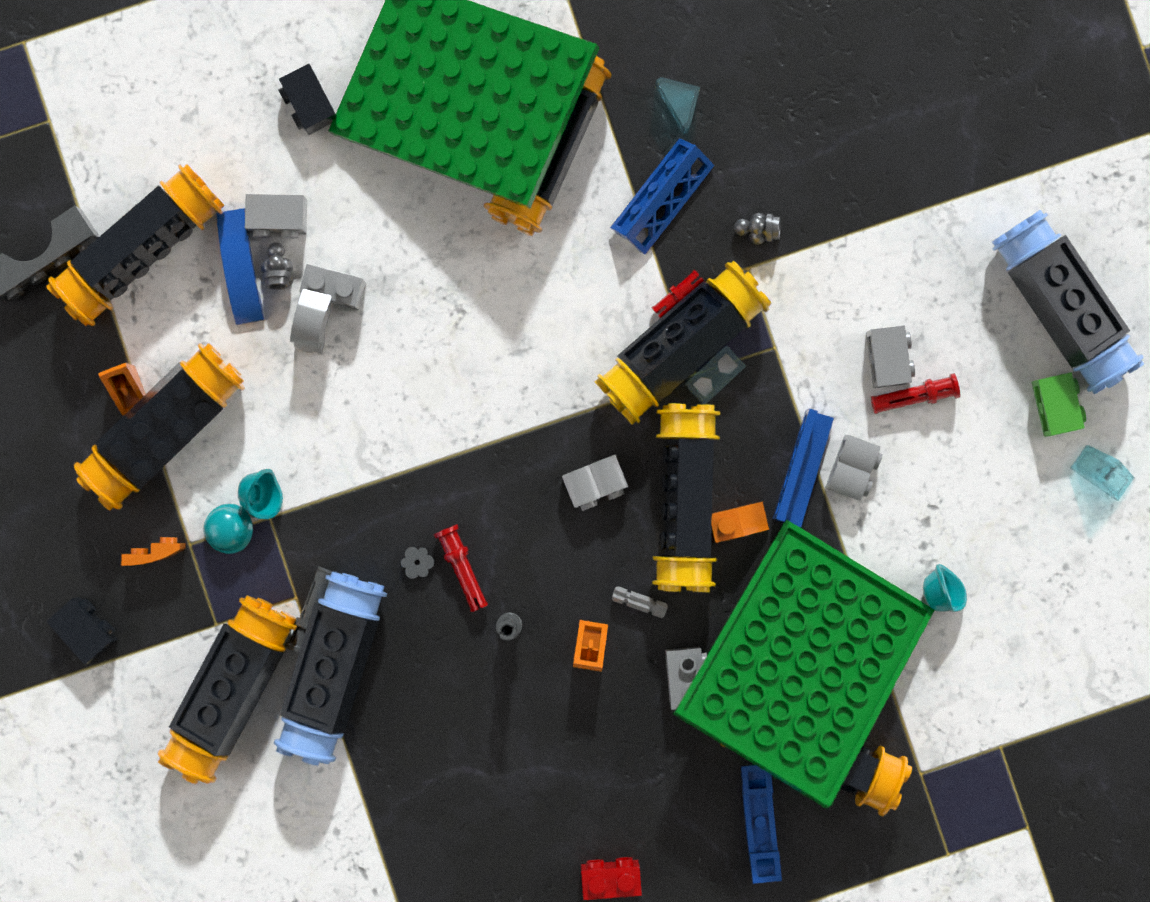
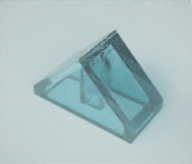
(679, 99)
(1103, 471)

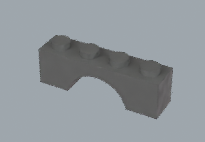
(70, 235)

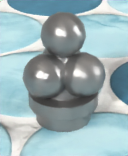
(760, 228)
(276, 269)

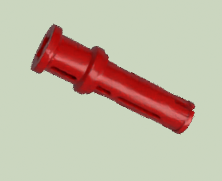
(929, 391)
(456, 554)

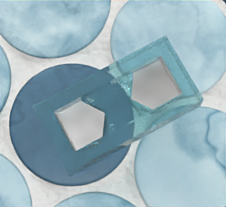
(715, 375)

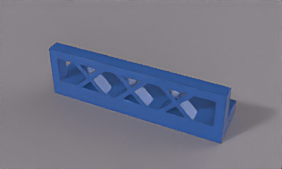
(659, 191)
(803, 467)

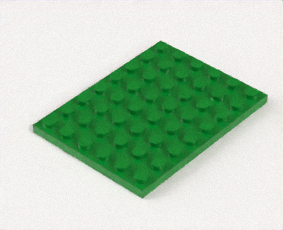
(465, 93)
(805, 663)

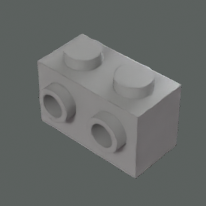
(681, 669)

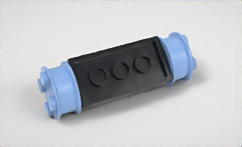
(1068, 302)
(329, 668)

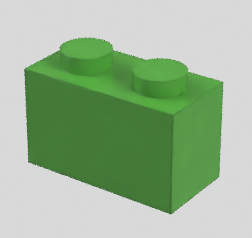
(1059, 404)

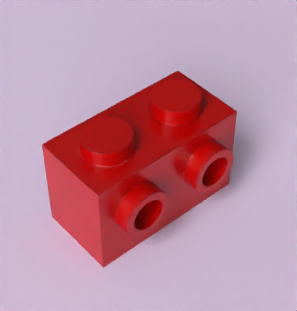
(611, 878)

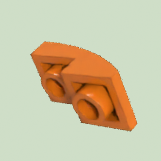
(159, 551)

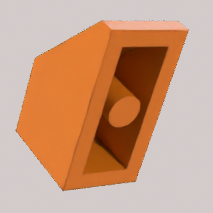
(738, 522)

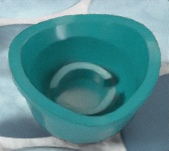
(260, 494)
(228, 528)
(944, 590)

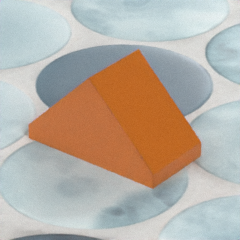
(123, 386)
(590, 645)

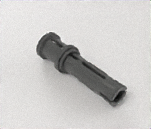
(316, 592)
(512, 620)

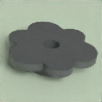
(413, 554)

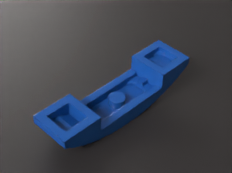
(239, 267)
(760, 824)

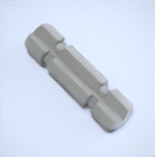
(639, 602)

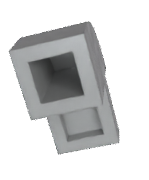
(310, 321)

